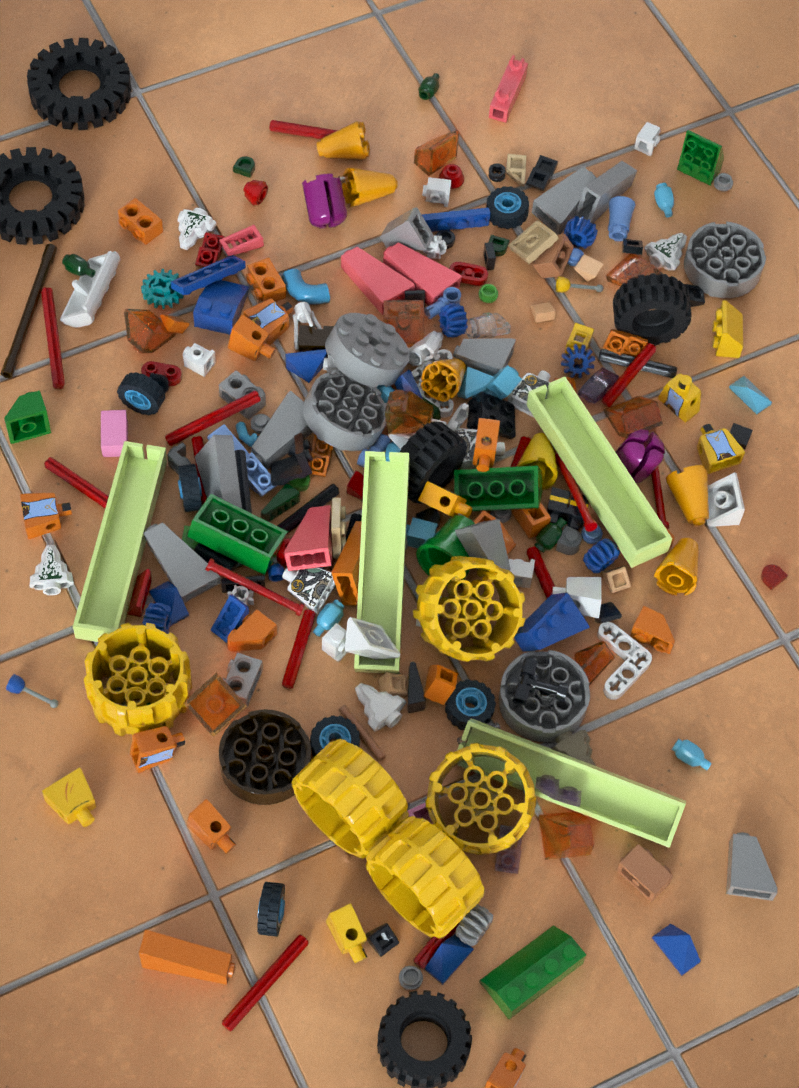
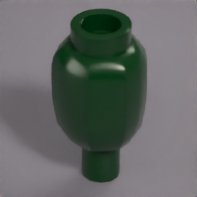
(429, 87)
(77, 265)
(549, 535)

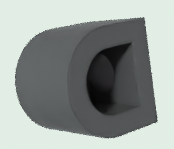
(569, 541)

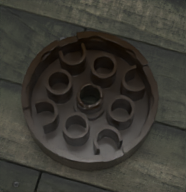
(260, 734)

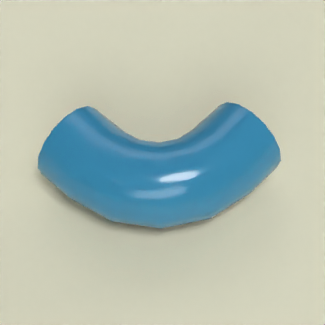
(305, 292)

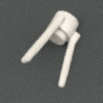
(303, 314)

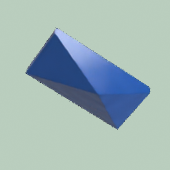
(305, 364)
(407, 382)
(169, 595)
(230, 617)
(678, 948)
(448, 958)

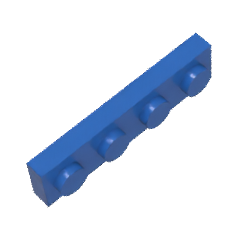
(457, 219)
(208, 275)

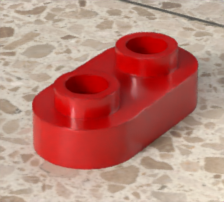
(470, 272)
(164, 369)

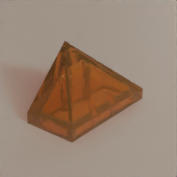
(594, 659)

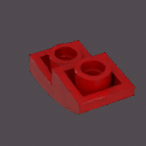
(210, 250)

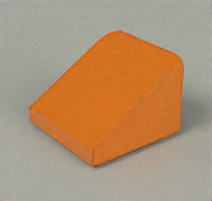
(174, 324)

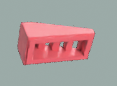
(245, 234)

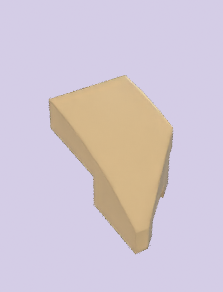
(516, 168)

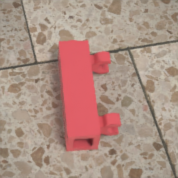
(508, 89)

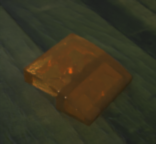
(630, 267)

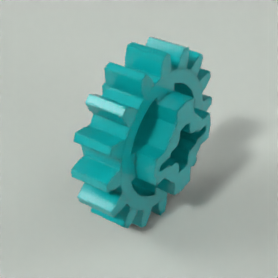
(158, 289)

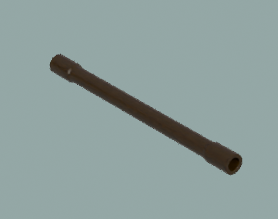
(11, 360)

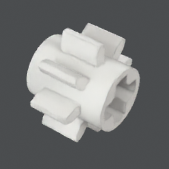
(436, 248)
(243, 594)

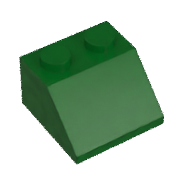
(27, 418)

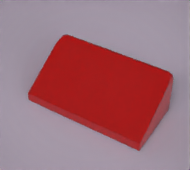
(140, 593)

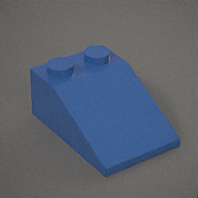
(220, 306)

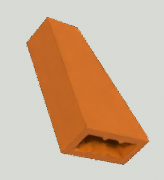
(347, 567)
(185, 958)

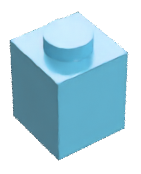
(504, 382)
(419, 532)

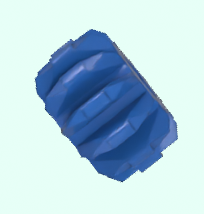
(580, 232)
(453, 320)
(577, 368)
(601, 555)
(159, 615)

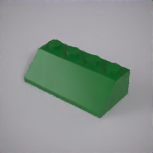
(500, 488)
(237, 534)
(533, 970)

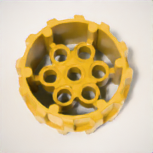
(506, 612)
(137, 642)
(350, 797)
(478, 812)
(425, 876)

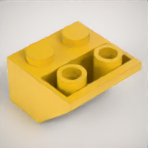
(728, 331)

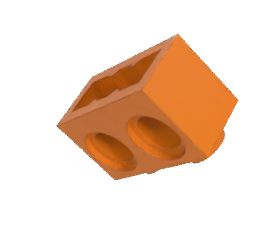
(140, 221)
(266, 280)

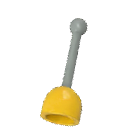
(563, 285)

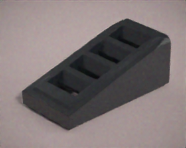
(416, 697)

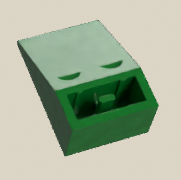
(700, 158)

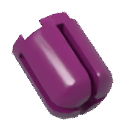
(325, 201)
(641, 454)

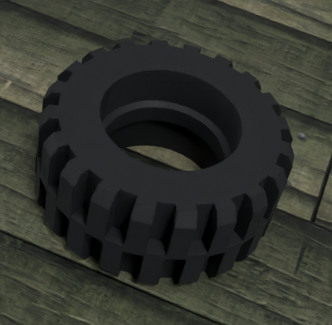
(638, 297)
(433, 457)
(434, 1010)

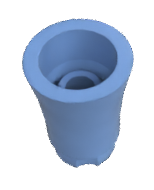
(620, 217)

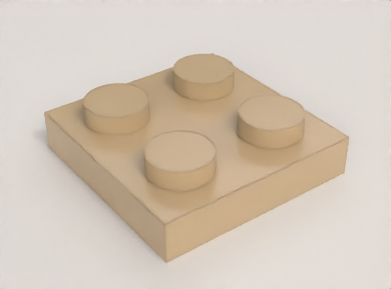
(533, 242)
(338, 527)

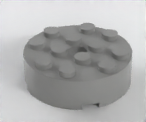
(724, 259)
(367, 349)
(344, 412)
(543, 716)

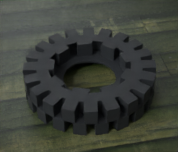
(103, 103)
(58, 214)

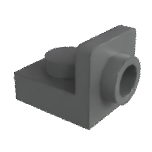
(177, 457)

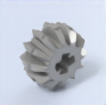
(474, 925)

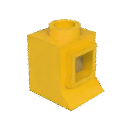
(580, 335)

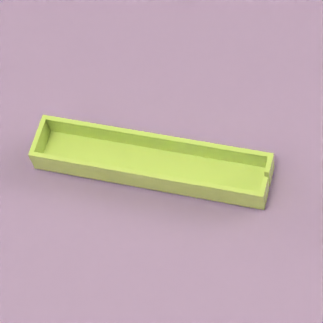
(599, 472)
(120, 541)
(383, 551)
(603, 793)

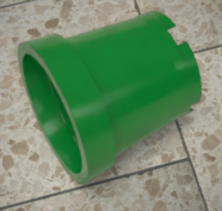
(443, 545)

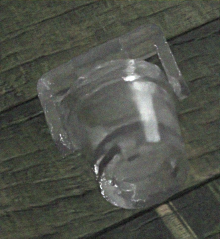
(485, 326)

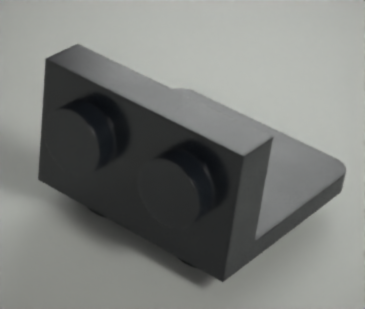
(492, 408)
(295, 466)

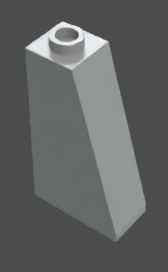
(599, 191)
(561, 201)
(280, 430)
(219, 469)
(179, 562)

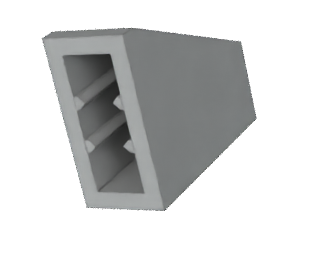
(408, 230)
(485, 354)
(485, 541)
(748, 869)

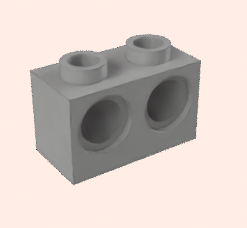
(229, 392)
(245, 680)

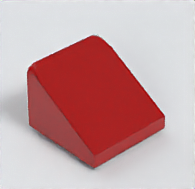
(355, 485)

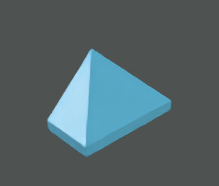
(473, 383)
(750, 394)

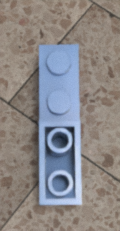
(258, 476)

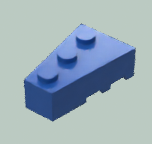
(551, 623)

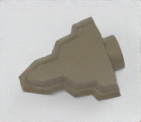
(575, 745)

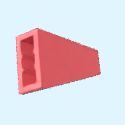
(422, 271)
(374, 278)
(312, 541)

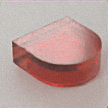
(772, 576)

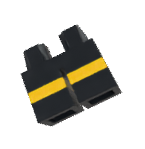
(558, 508)

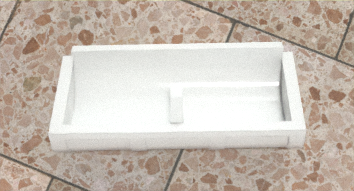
(90, 291)

